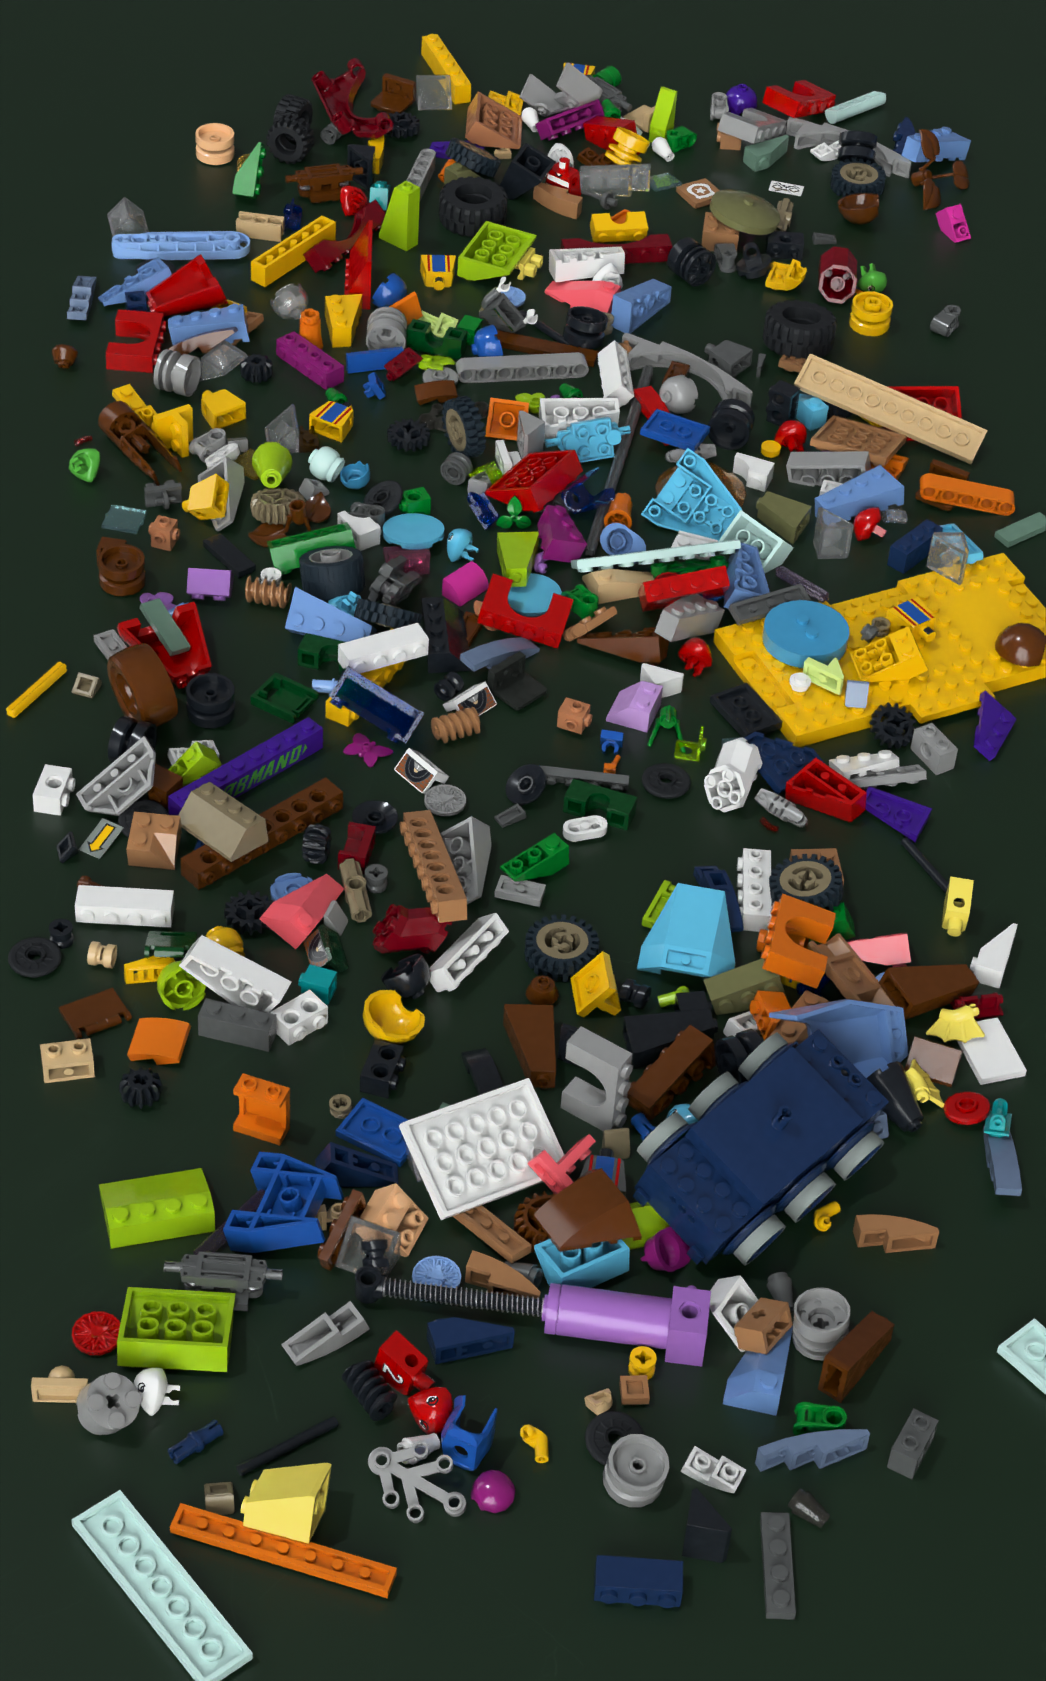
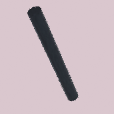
(547, 330)
(926, 865)
(287, 1446)

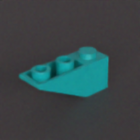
(380, 192)

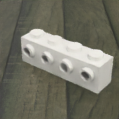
(615, 373)
(384, 648)
(755, 889)
(124, 906)
(467, 952)

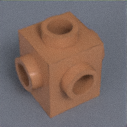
(164, 532)
(574, 716)

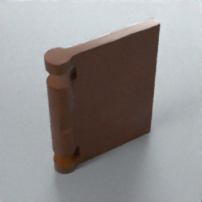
(95, 1013)

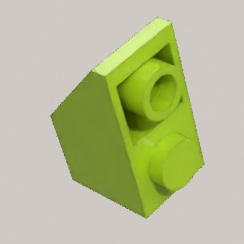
(196, 763)

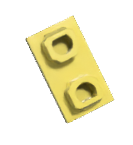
(529, 264)

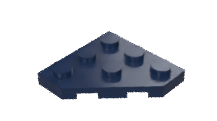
(780, 759)

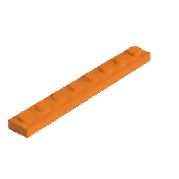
(283, 1551)

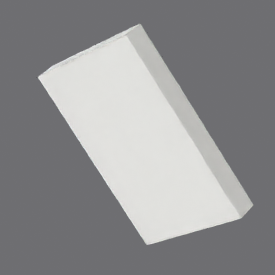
(992, 1056)

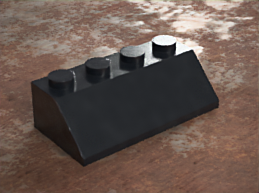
(446, 634)

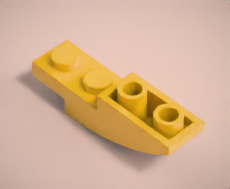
(128, 394)

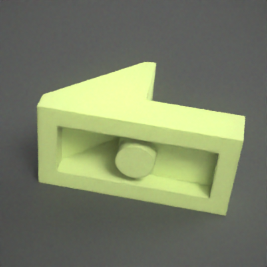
(825, 676)

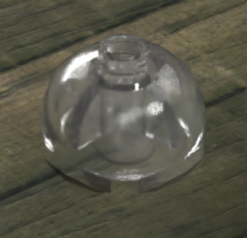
(290, 302)

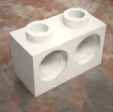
(300, 1017)

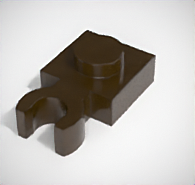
(308, 440)

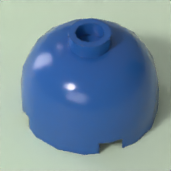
(390, 292)
(486, 343)

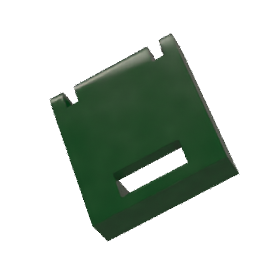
(288, 702)
(169, 943)

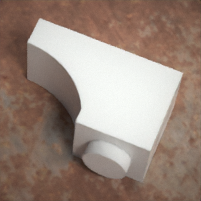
(755, 471)
(364, 530)

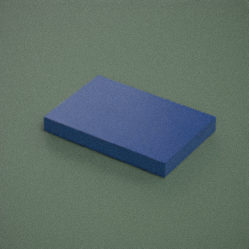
(675, 430)
(375, 1131)

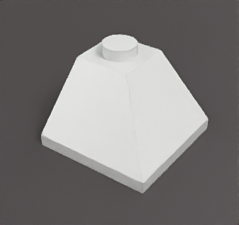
(730, 1302)

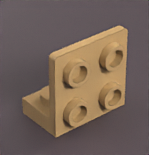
(642, 117)

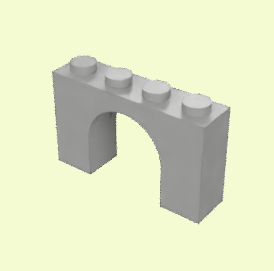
(752, 125)
(612, 1068)

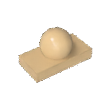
(59, 1386)

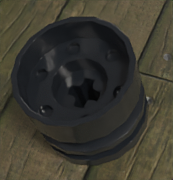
(691, 261)

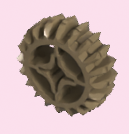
(273, 504)

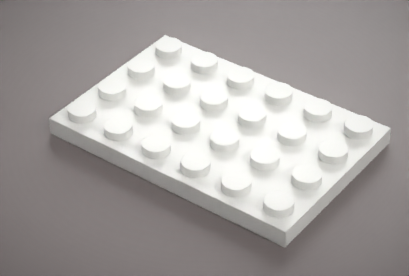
(480, 1147)

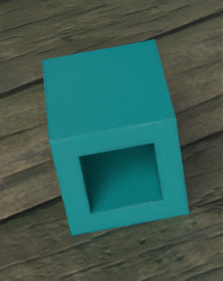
(320, 981)

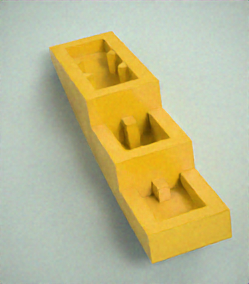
(379, 152)

